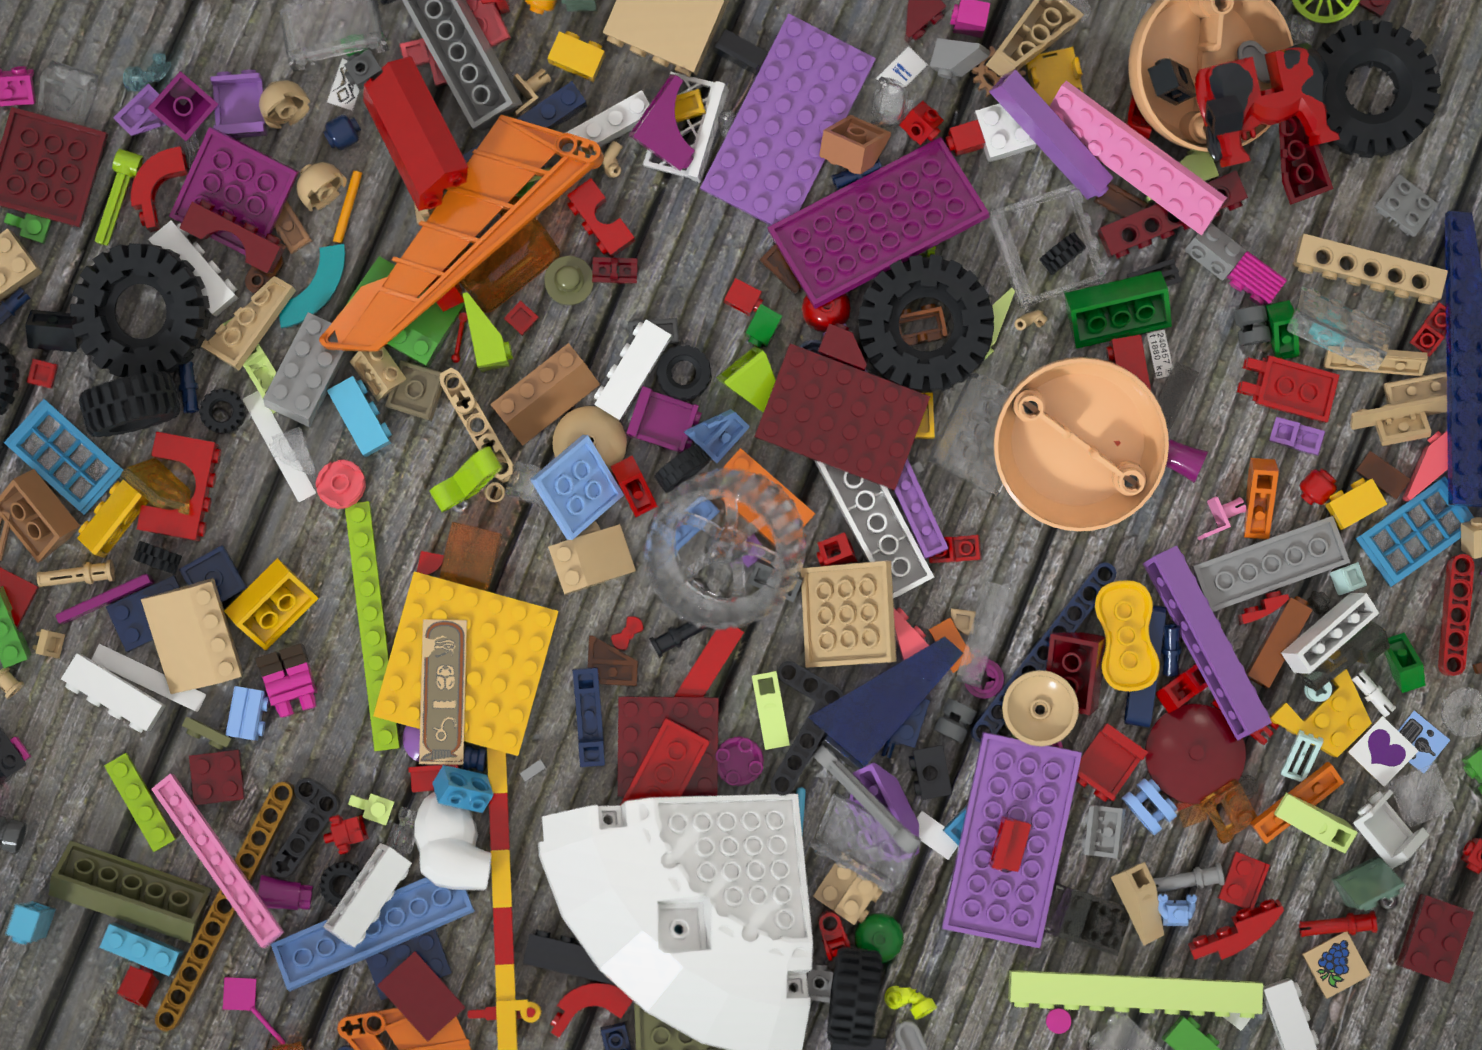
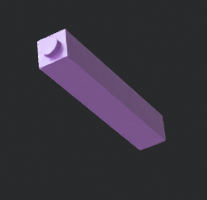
(1051, 134)

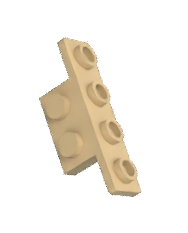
(1400, 421)

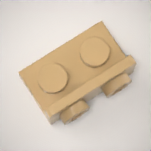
(378, 371)

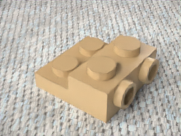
(847, 893)

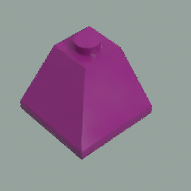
(183, 106)

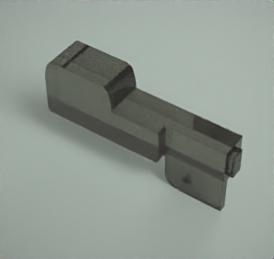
(1362, 647)

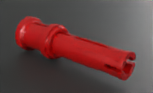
(1350, 924)

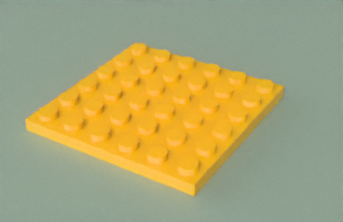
(503, 659)

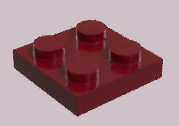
(217, 777)

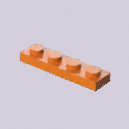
(1311, 790)

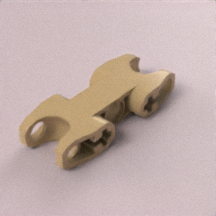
(472, 413)

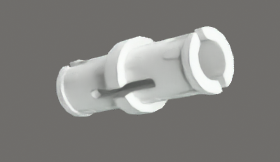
(1373, 693)

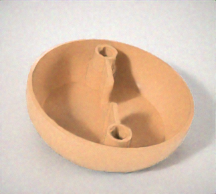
(1197, 37)
(1064, 455)

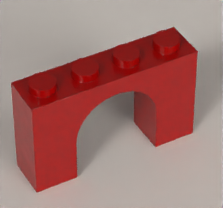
(201, 459)

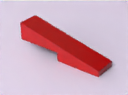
(710, 663)

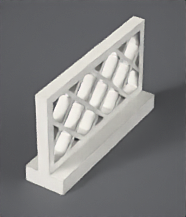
(706, 133)

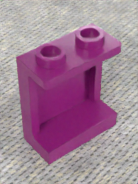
(663, 420)

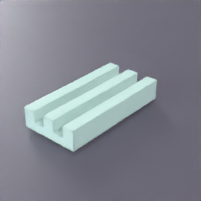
(1309, 739)

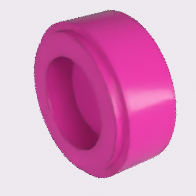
(1058, 1020)

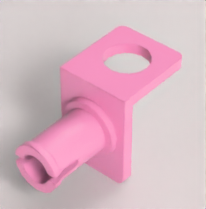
(1222, 513)

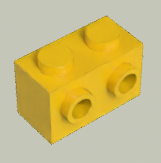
(576, 56)
(1356, 503)

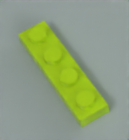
(140, 802)

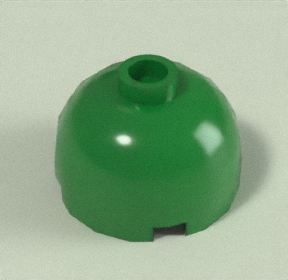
(881, 934)

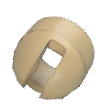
(499, 493)

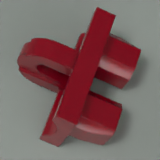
(603, 274)

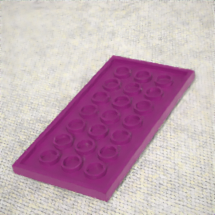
(878, 222)

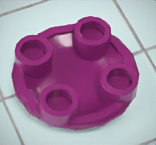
(739, 761)

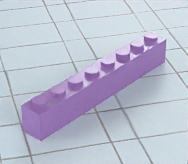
(1207, 642)

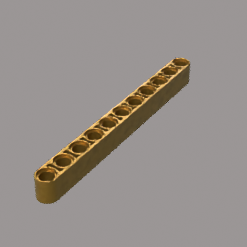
(215, 913)

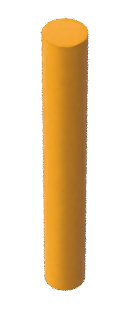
(347, 207)

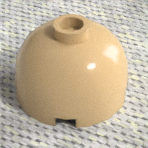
(283, 103)
(319, 185)

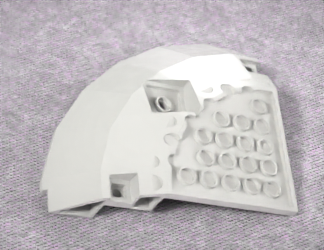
(719, 871)

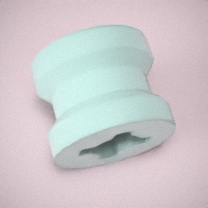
(1321, 695)

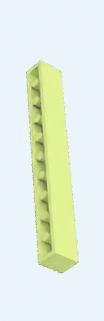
(1135, 992)

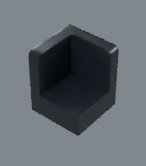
(1224, 115)

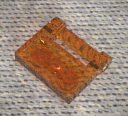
(1235, 806)

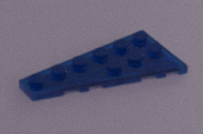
(875, 710)

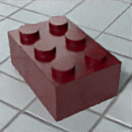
(1435, 938)

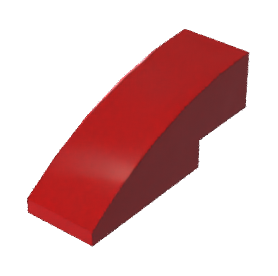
(1181, 688)

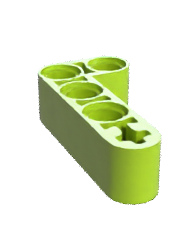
(467, 480)

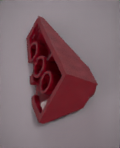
(1301, 164)

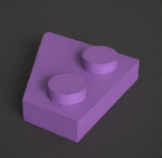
(136, 116)

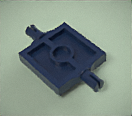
(909, 731)

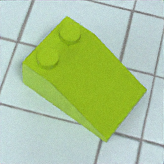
(488, 343)

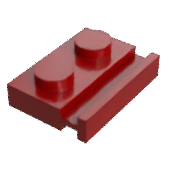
(1243, 881)

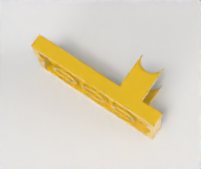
(1050, 73)

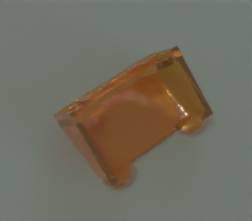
(510, 266)

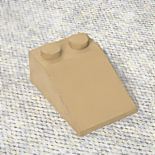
(592, 559)

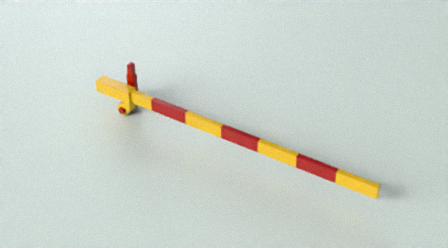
(507, 1007)

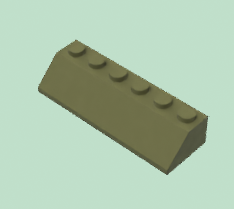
(129, 891)

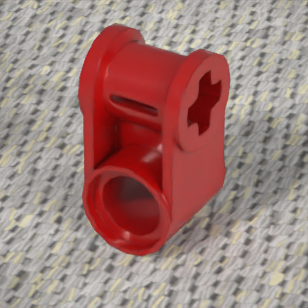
(832, 937)

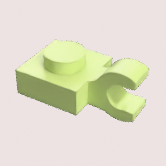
(376, 808)

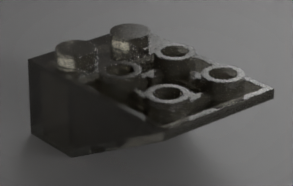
(1087, 919)

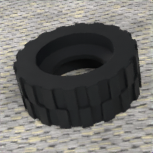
(678, 354)
(681, 468)

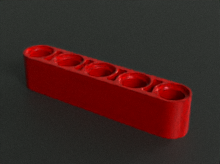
(1461, 603)

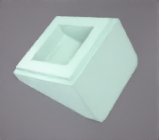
(1348, 579)

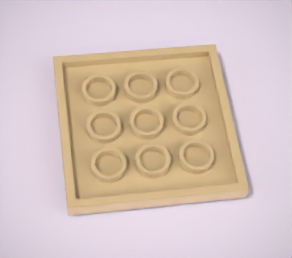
(848, 614)

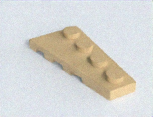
(244, 331)

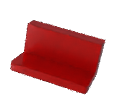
(423, 776)
(1009, 844)

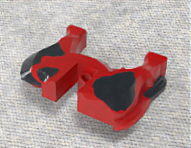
(1298, 89)

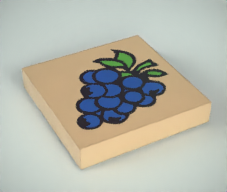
(1336, 964)

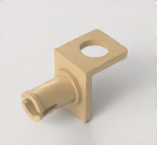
(529, 88)

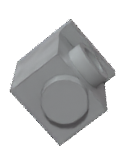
(820, 994)

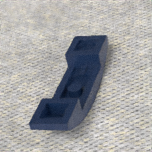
(589, 717)

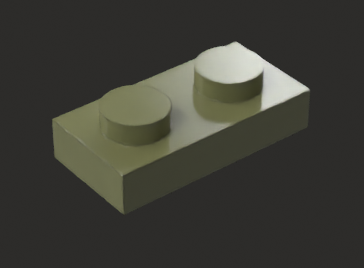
(217, 739)

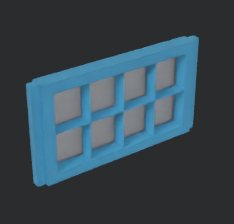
(64, 456)
(1414, 533)

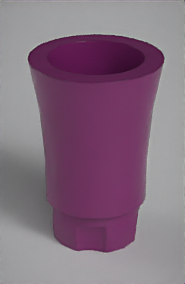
(1185, 459)
(284, 894)

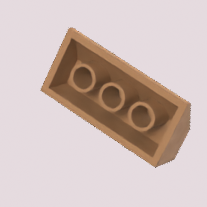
(545, 394)

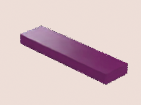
(104, 599)

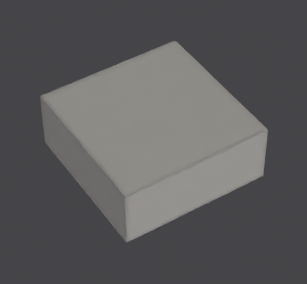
(533, 770)

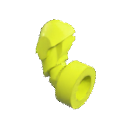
(901, 996)

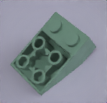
(1367, 884)

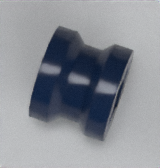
(474, 758)

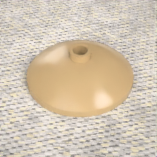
(596, 423)
(1044, 690)

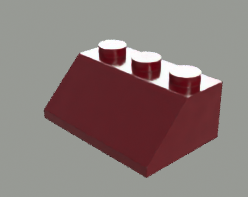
(1079, 661)

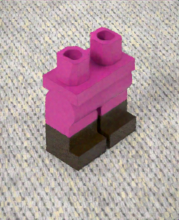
(294, 685)

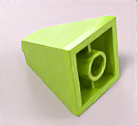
(750, 378)

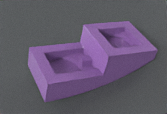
(1297, 436)

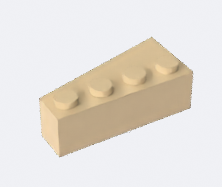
(1033, 33)

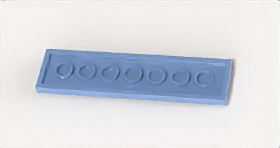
(406, 915)

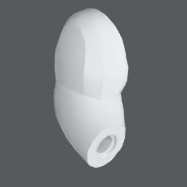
(447, 847)

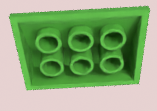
(425, 334)

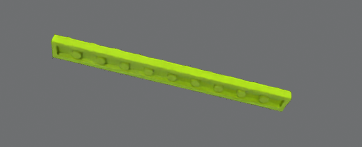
(370, 617)

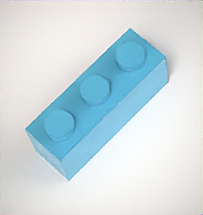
(360, 415)
(30, 922)
(141, 949)

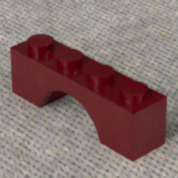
(260, 250)

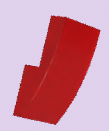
(1431, 331)
(959, 549)
(1272, 602)

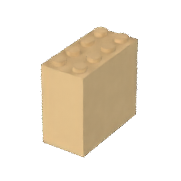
(667, 30)

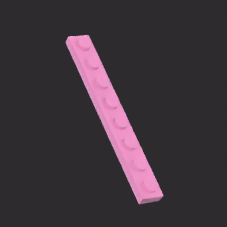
(217, 861)

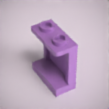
(238, 104)

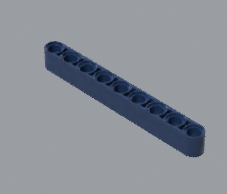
(1032, 659)

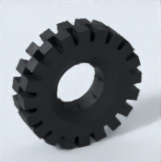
(1413, 83)

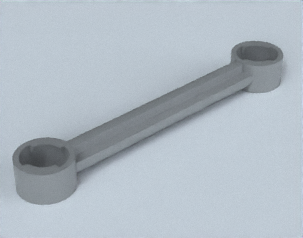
(899, 833)

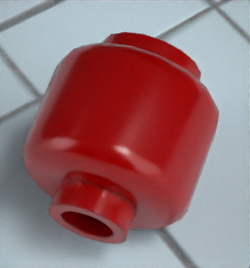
(1318, 486)

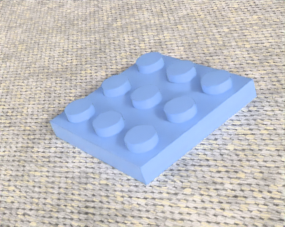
(577, 487)

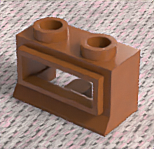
(927, 311)

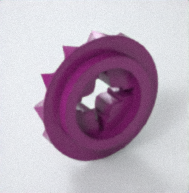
(991, 688)

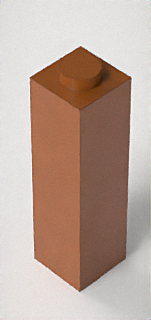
(1280, 635)

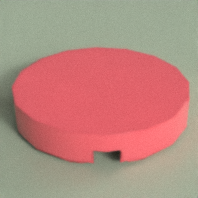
(340, 484)

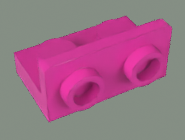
(16, 87)

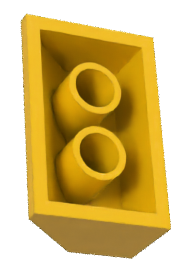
(112, 519)
(271, 604)

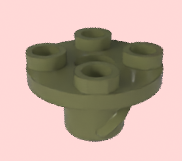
(569, 280)

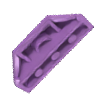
(889, 794)

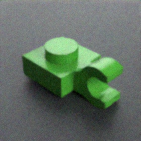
(32, 227)

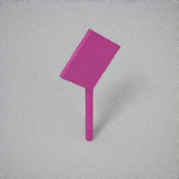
(241, 995)

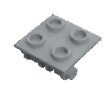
(1406, 206)

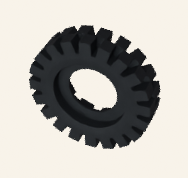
(933, 279)
(97, 303)

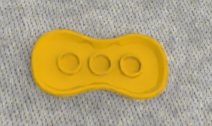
(1125, 616)

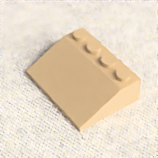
(192, 636)

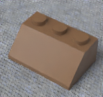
(37, 515)

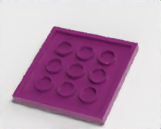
(236, 181)

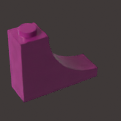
(659, 130)

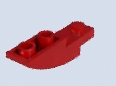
(1247, 928)

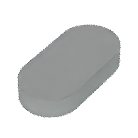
(1252, 48)
(909, 1036)

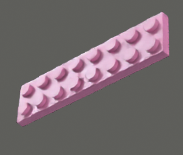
(1138, 159)

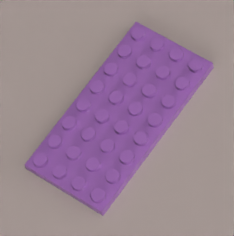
(778, 132)
(1023, 785)

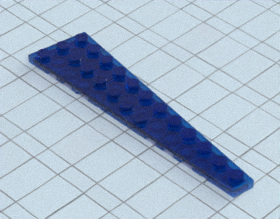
(1463, 360)

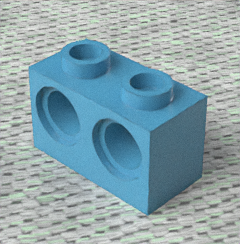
(462, 789)

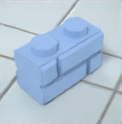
(247, 713)

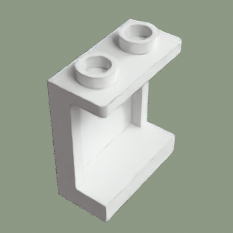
(1387, 831)

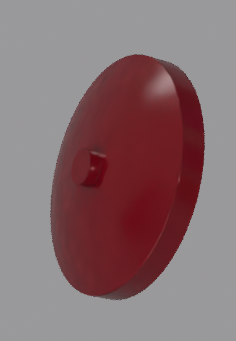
(1193, 753)

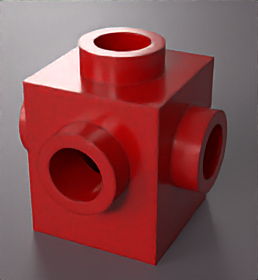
(922, 123)
(1472, 855)

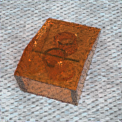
(470, 556)

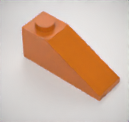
(1260, 497)

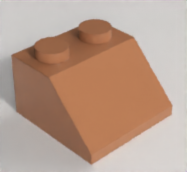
(853, 144)

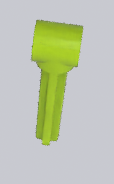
(126, 166)

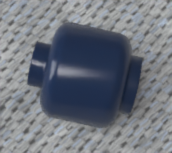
(342, 132)

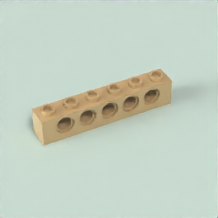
(1432, 278)

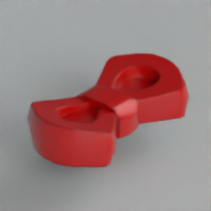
(633, 626)

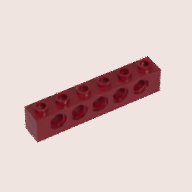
(1111, 234)

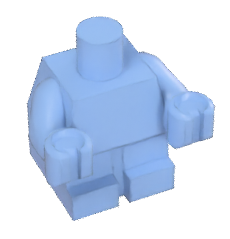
(1176, 913)

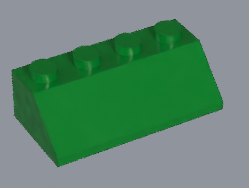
(1118, 309)

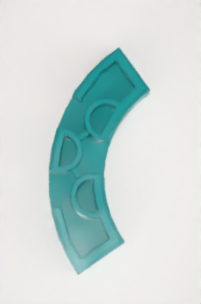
(319, 290)

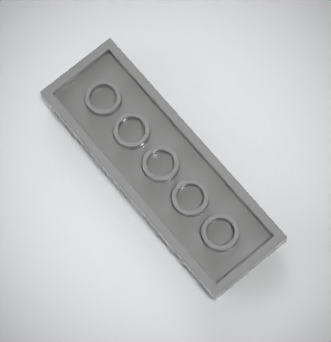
(1271, 564)

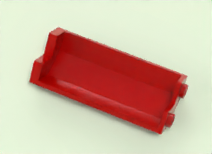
(414, 132)

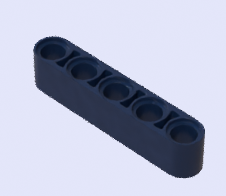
(1141, 702)

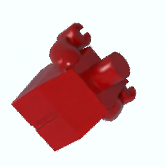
(346, 832)

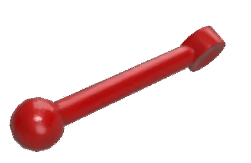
(462, 318)

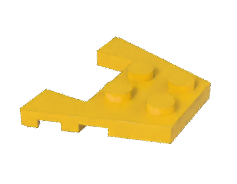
(1335, 720)

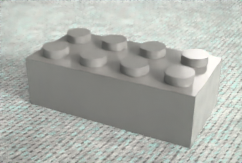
(305, 373)

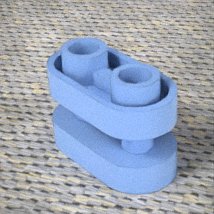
(1165, 808)

